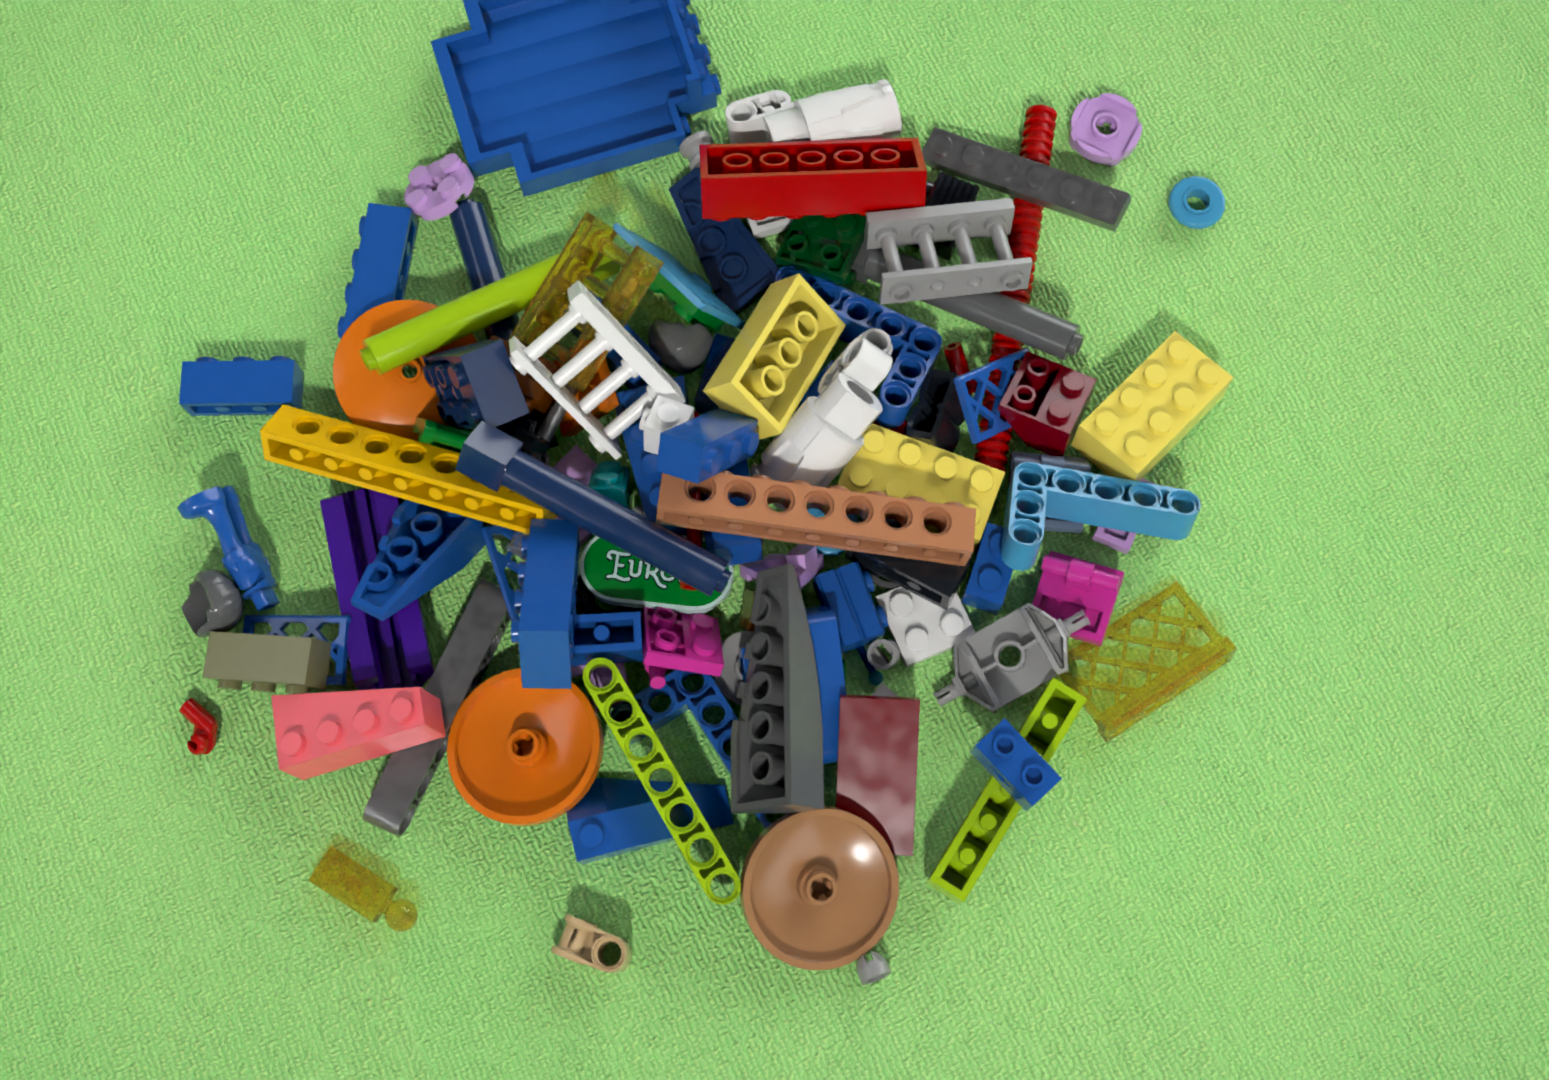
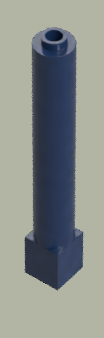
(484, 267)
(498, 461)

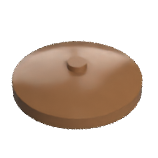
(819, 888)

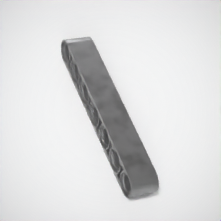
(452, 681)

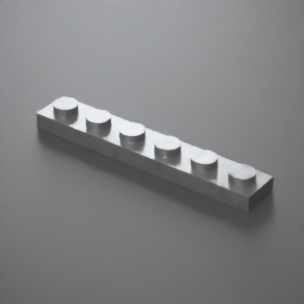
(1026, 179)

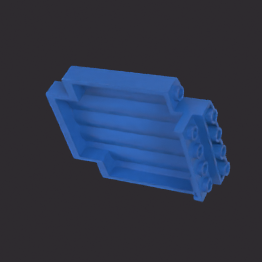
(573, 85)

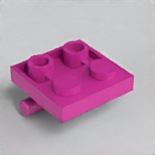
(1079, 585)
(679, 643)

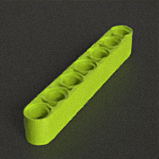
(655, 760)

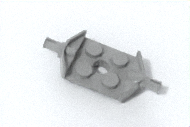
(1043, 656)

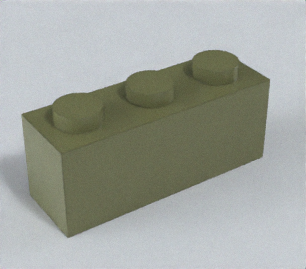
(267, 662)

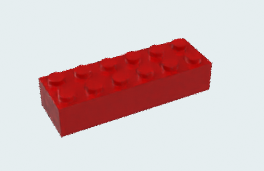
(811, 178)

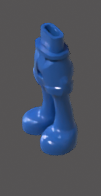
(241, 555)

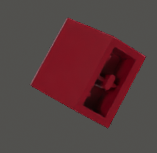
(1046, 403)

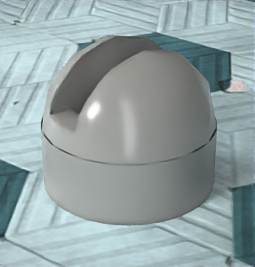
(878, 658)
(872, 970)

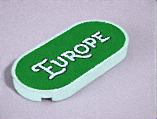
(630, 582)

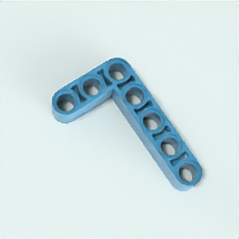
(1088, 499)

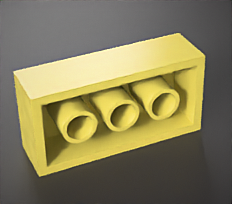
(776, 355)
(1151, 410)
(914, 468)

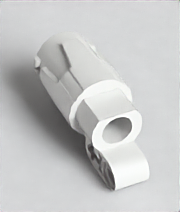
(841, 114)
(829, 427)

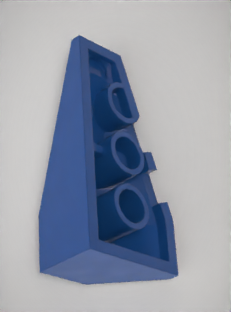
(415, 557)
(621, 817)

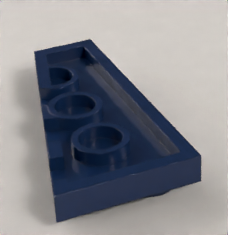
(728, 251)

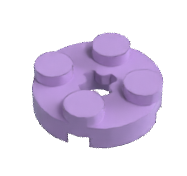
(1099, 147)
(437, 187)

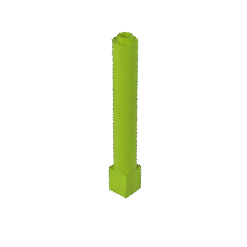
(462, 316)

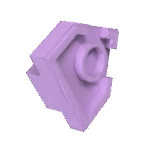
(803, 557)

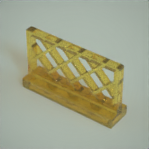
(1170, 681)

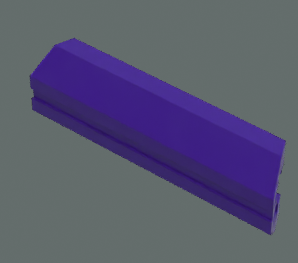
(379, 652)

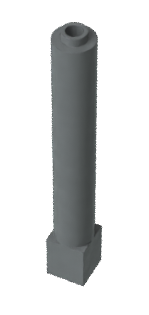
(988, 310)

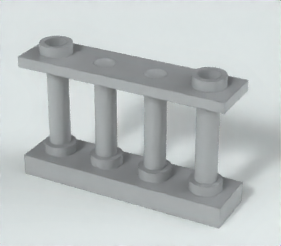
(941, 224)

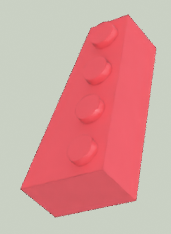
(349, 727)

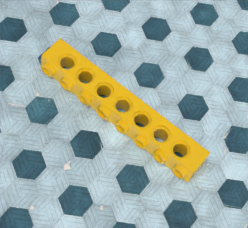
(390, 467)

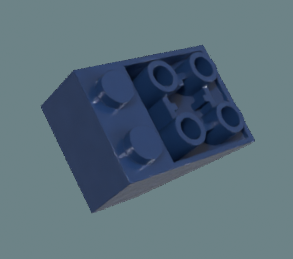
(475, 385)

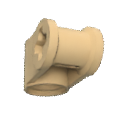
(585, 943)

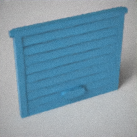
(688, 283)

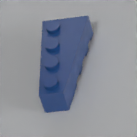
(644, 462)
(547, 603)

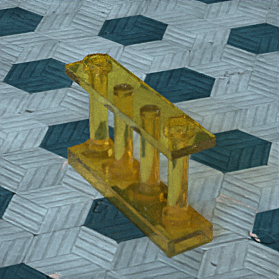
(578, 262)

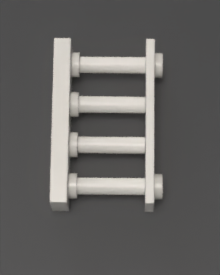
(609, 336)

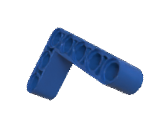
(912, 342)
(697, 704)

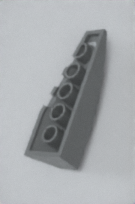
(780, 718)

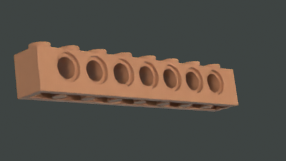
(834, 530)

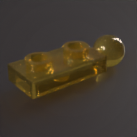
(363, 890)

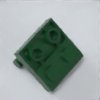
(824, 246)

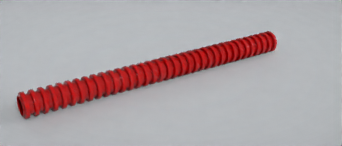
(1023, 243)

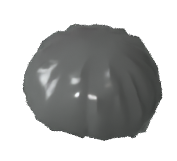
(680, 346)
(213, 603)

